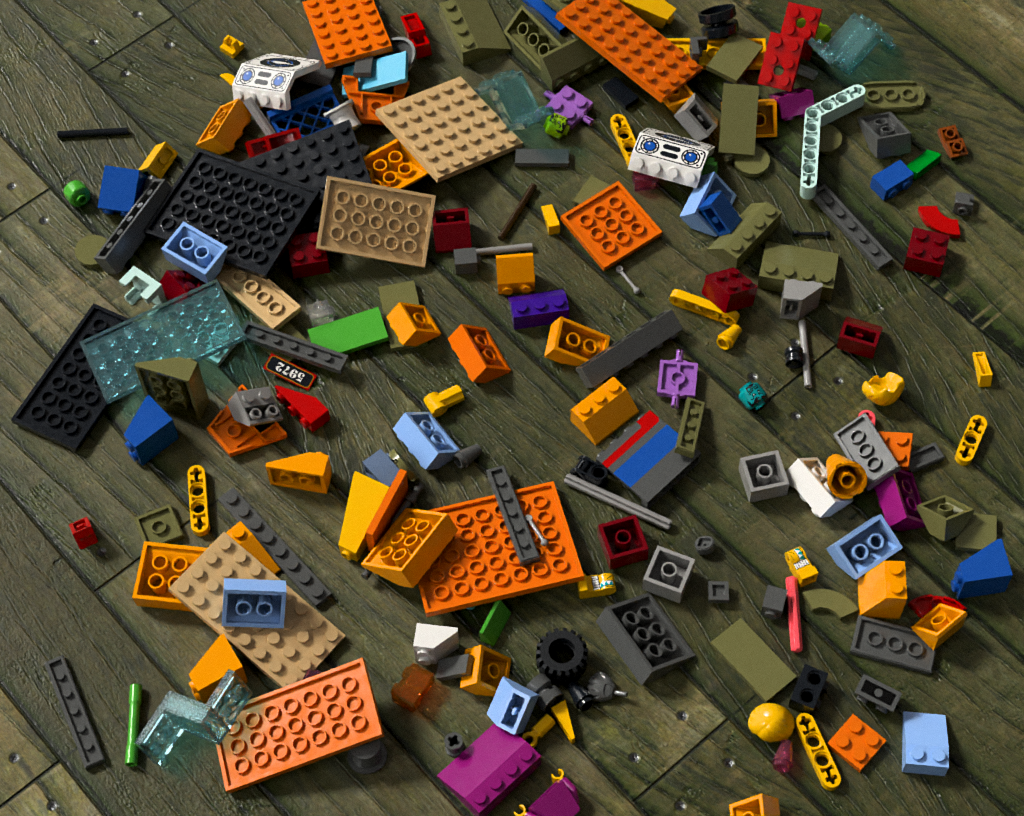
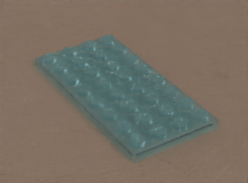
(183, 327)

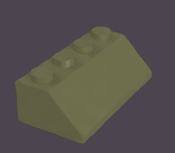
(533, 34)
(569, 63)
(755, 227)

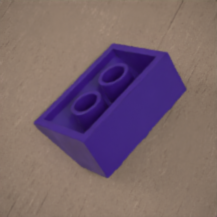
(538, 308)

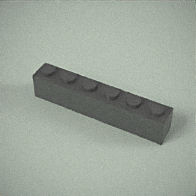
(130, 233)
(628, 349)

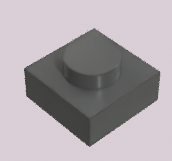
(718, 592)

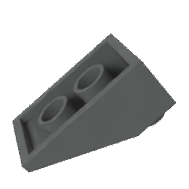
(885, 135)

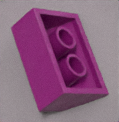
(899, 501)

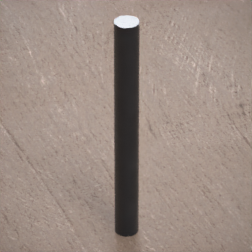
(92, 132)

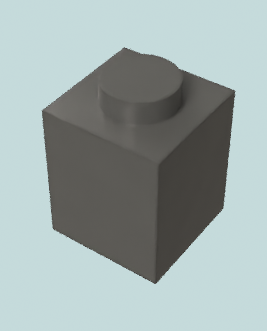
(466, 260)
(773, 602)

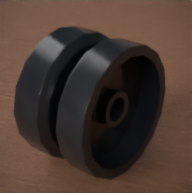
(718, 21)

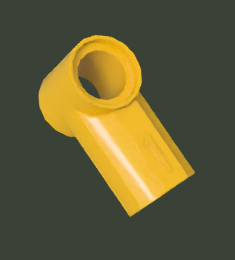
(439, 402)

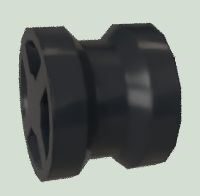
(794, 357)

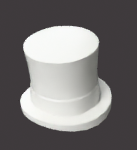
(342, 113)

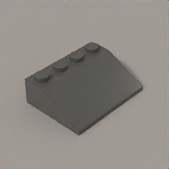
(644, 638)

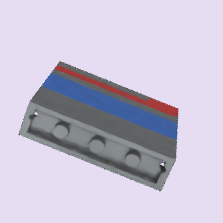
(647, 459)

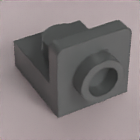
(696, 46)
(963, 204)

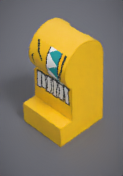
(801, 566)
(596, 585)

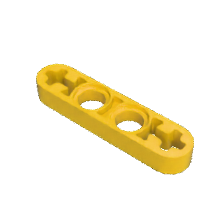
(625, 129)
(702, 307)
(195, 501)
(820, 750)

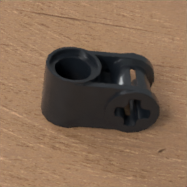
(588, 469)

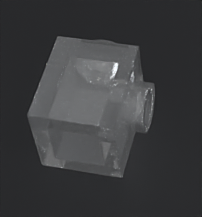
(320, 313)

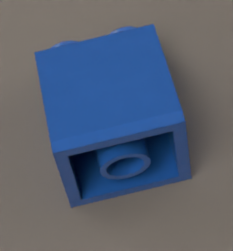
(120, 189)
(149, 432)
(983, 572)

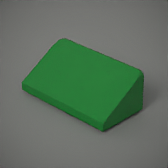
(924, 163)

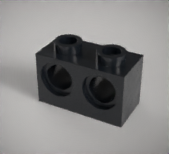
(806, 689)

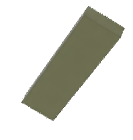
(689, 427)

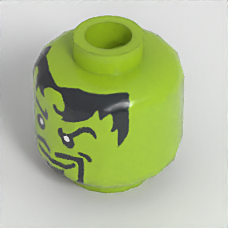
(556, 125)

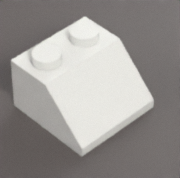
(434, 643)

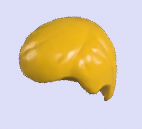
(884, 390)
(771, 722)

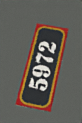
(289, 371)

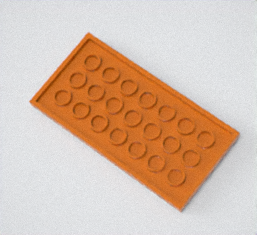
(630, 45)
(300, 725)

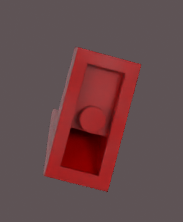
(83, 533)

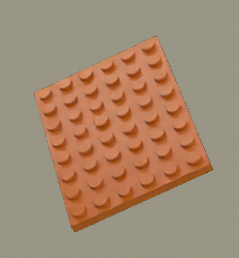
(481, 559)

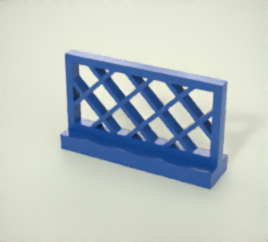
(303, 104)

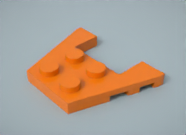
(367, 102)
(239, 438)

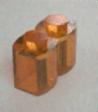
(412, 687)

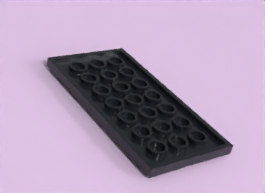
(67, 396)

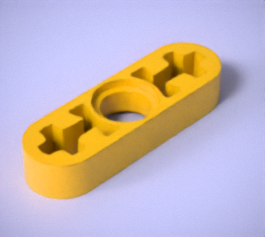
(970, 433)

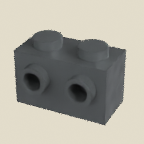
(877, 693)

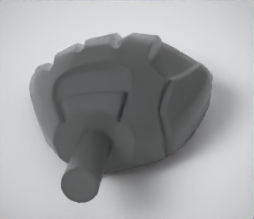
(603, 687)

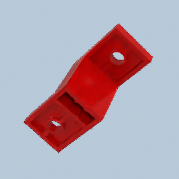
(789, 46)

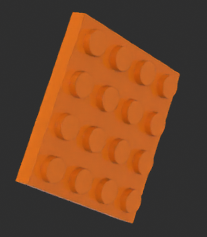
(611, 225)

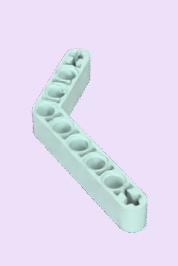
(816, 117)

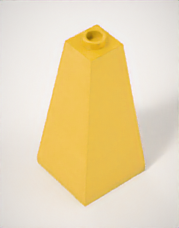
(654, 12)
(361, 508)

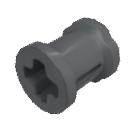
(451, 738)

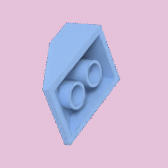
(925, 744)

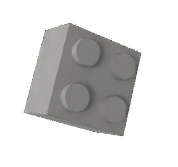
(763, 476)
(668, 574)

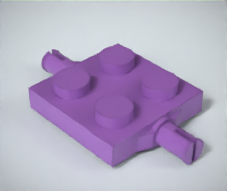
(570, 105)
(677, 379)

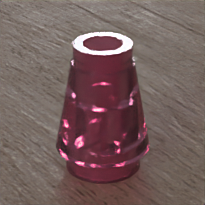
(783, 758)

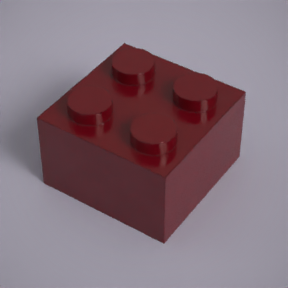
(926, 252)
(305, 257)
(729, 290)
(622, 542)

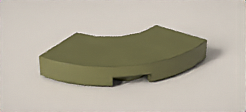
(830, 601)

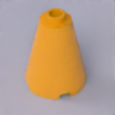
(845, 476)

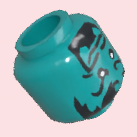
(752, 395)

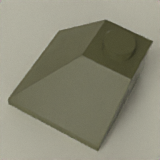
(944, 517)

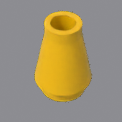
(728, 338)

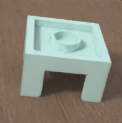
(143, 287)

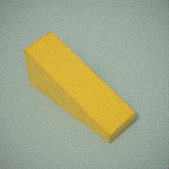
(551, 219)
(982, 368)
(562, 717)

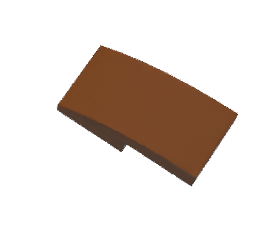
(952, 142)

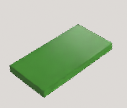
(351, 332)

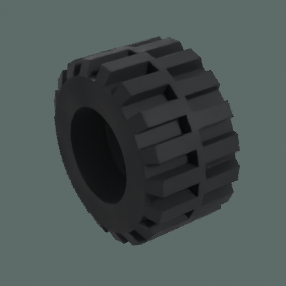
(566, 641)

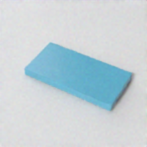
(386, 73)

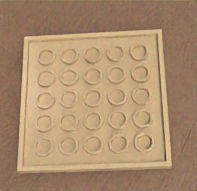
(448, 129)

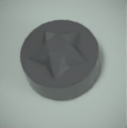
(705, 545)

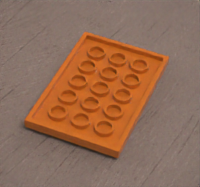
(346, 30)

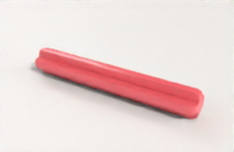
(794, 614)

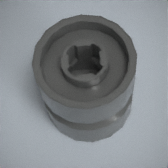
(548, 694)

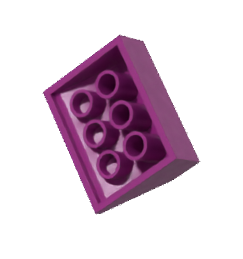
(490, 769)

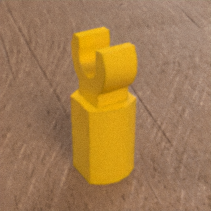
(539, 729)

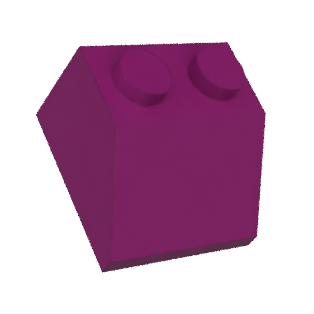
(793, 103)

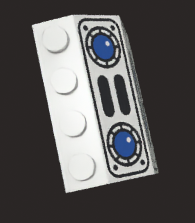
(271, 78)
(670, 157)

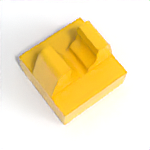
(231, 46)

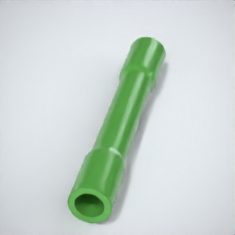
(135, 699)

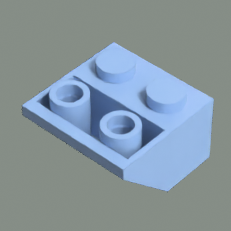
(512, 706)

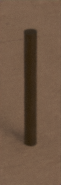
(517, 212)

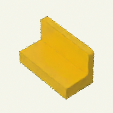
(159, 160)

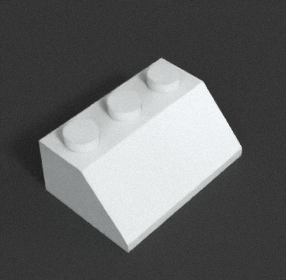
(810, 480)

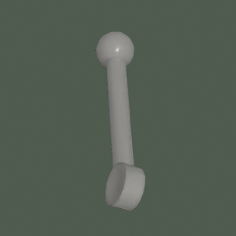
(619, 269)
(529, 519)

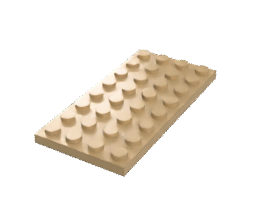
(277, 652)

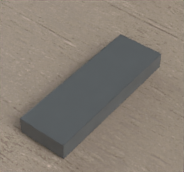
(542, 158)

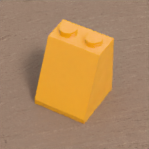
(883, 591)
(213, 667)

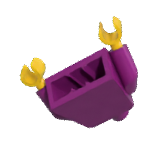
(557, 800)

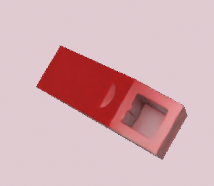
(308, 409)

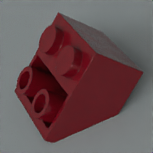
(451, 230)
(178, 282)
(859, 337)

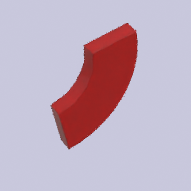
(937, 221)
(925, 603)

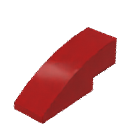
(416, 33)
(271, 141)

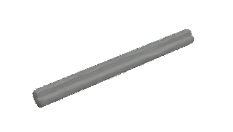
(618, 501)

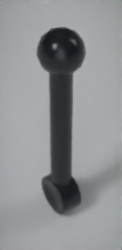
(796, 233)

